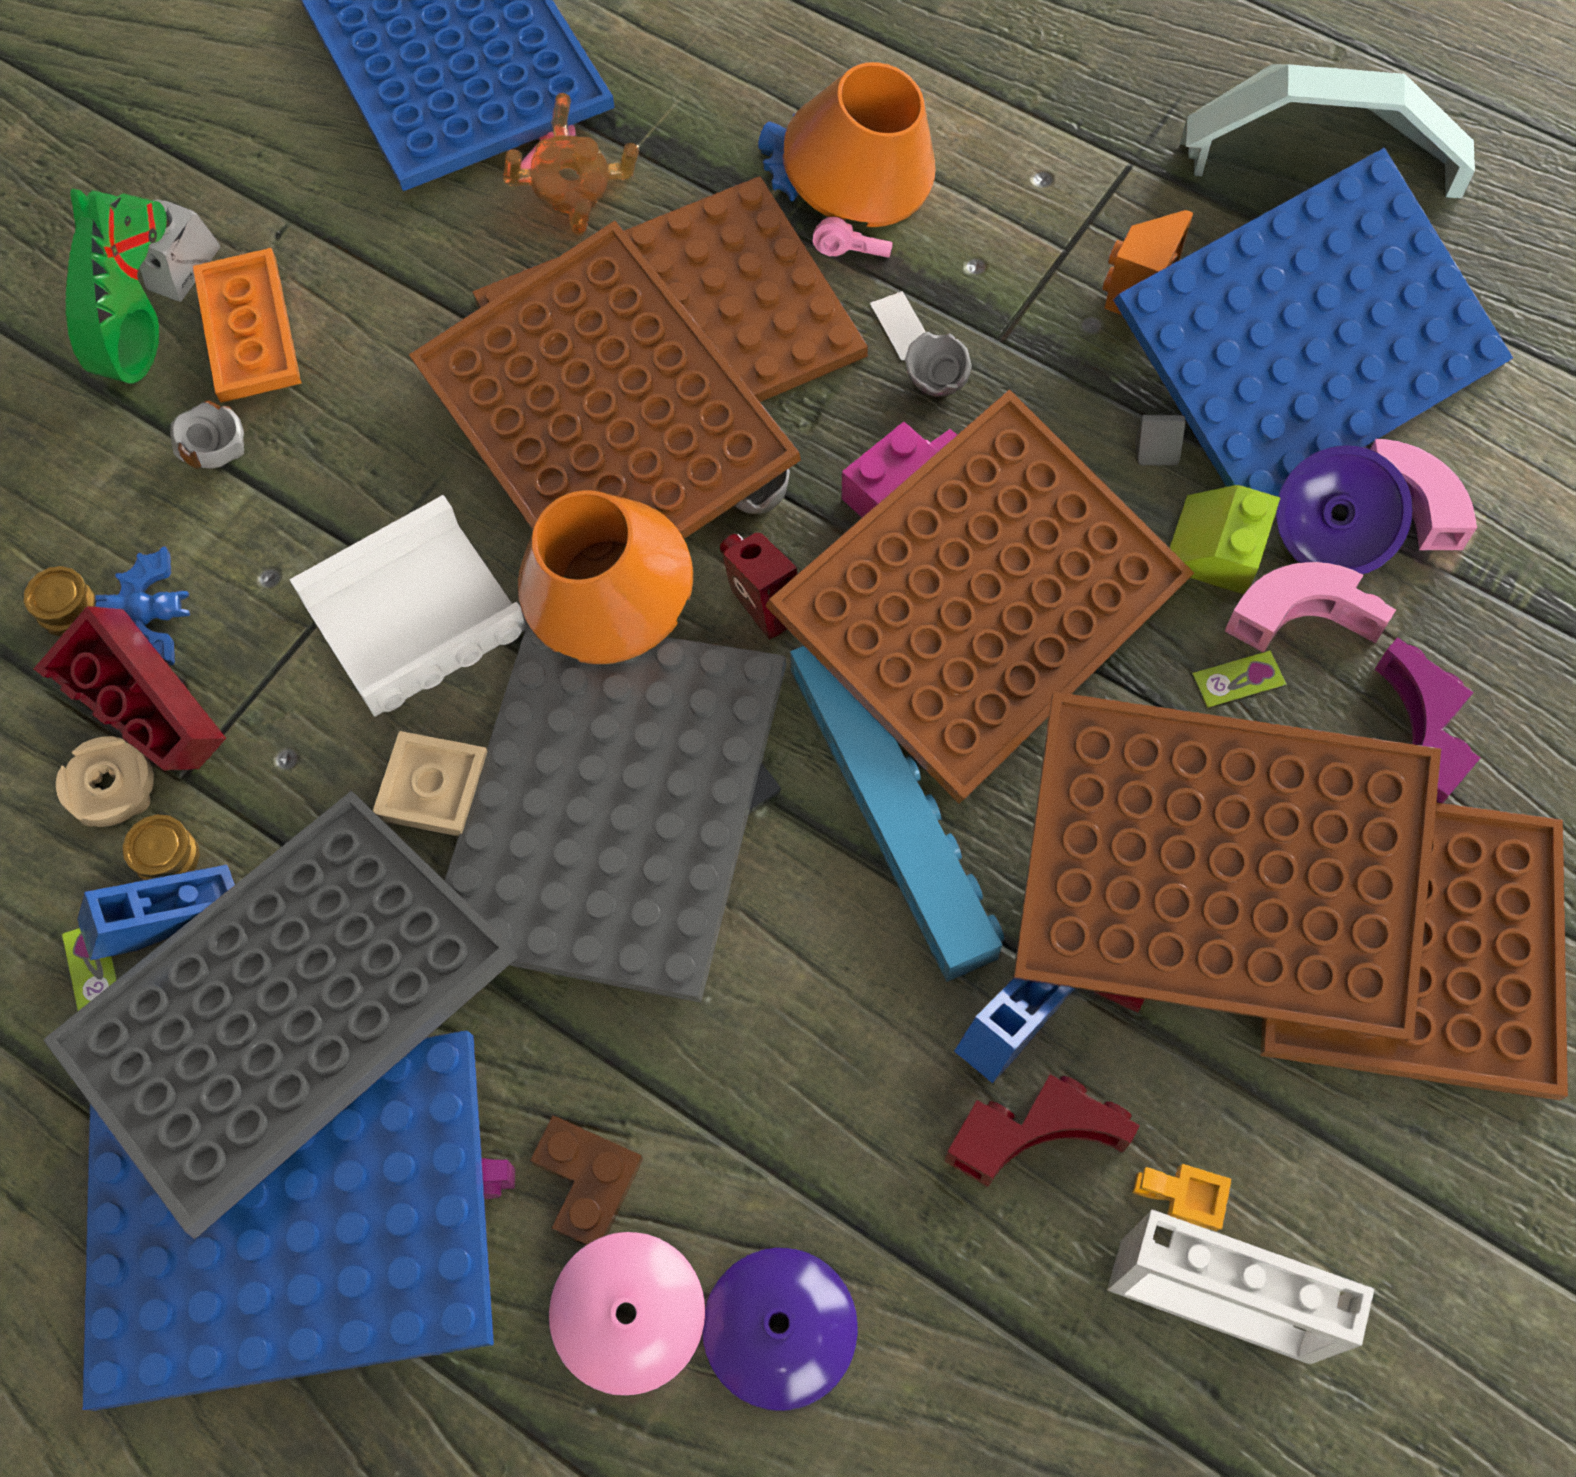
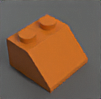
(1145, 252)

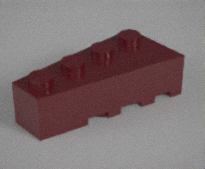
(130, 686)

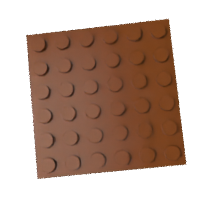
(1487, 968)

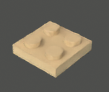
(430, 783)

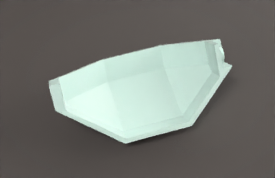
(1384, 93)

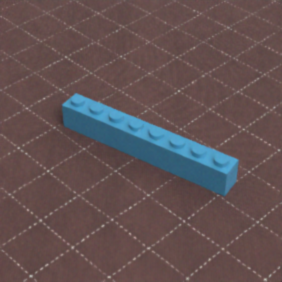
(903, 824)

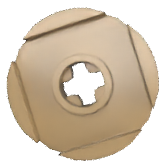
(123, 799)

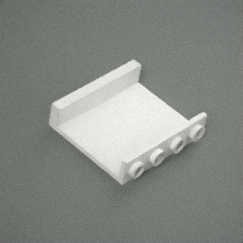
(408, 606)

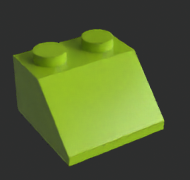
(1225, 535)

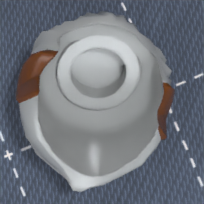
(207, 436)

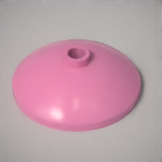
(667, 1322)

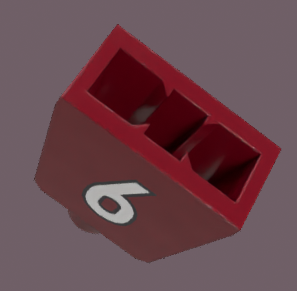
(752, 569)

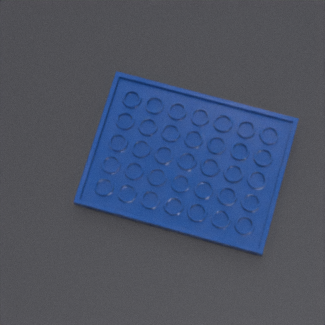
(456, 76)
(1313, 326)
(330, 1264)

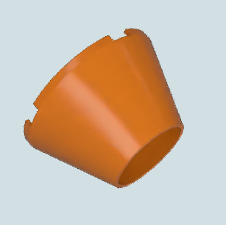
(863, 147)
(624, 607)

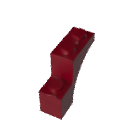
(1059, 1112)

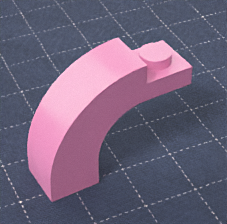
(1439, 499)
(1307, 591)

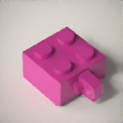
(887, 466)

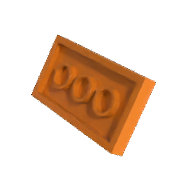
(246, 325)

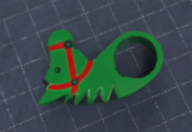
(106, 307)

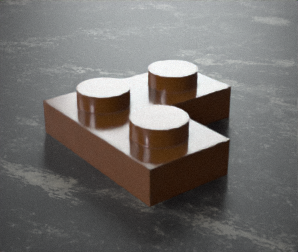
(599, 1176)

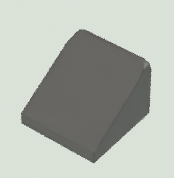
(1160, 439)

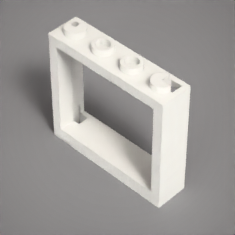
(1241, 1290)

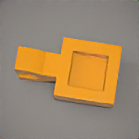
(1193, 1194)

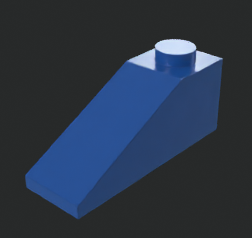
(147, 911)
(1009, 1025)

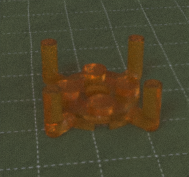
(571, 152)

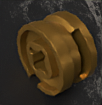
(57, 598)
(160, 848)

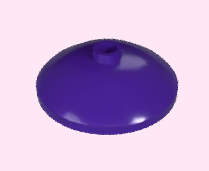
(1375, 504)
(787, 1367)

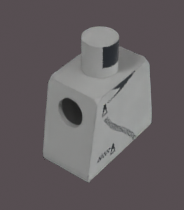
(183, 245)

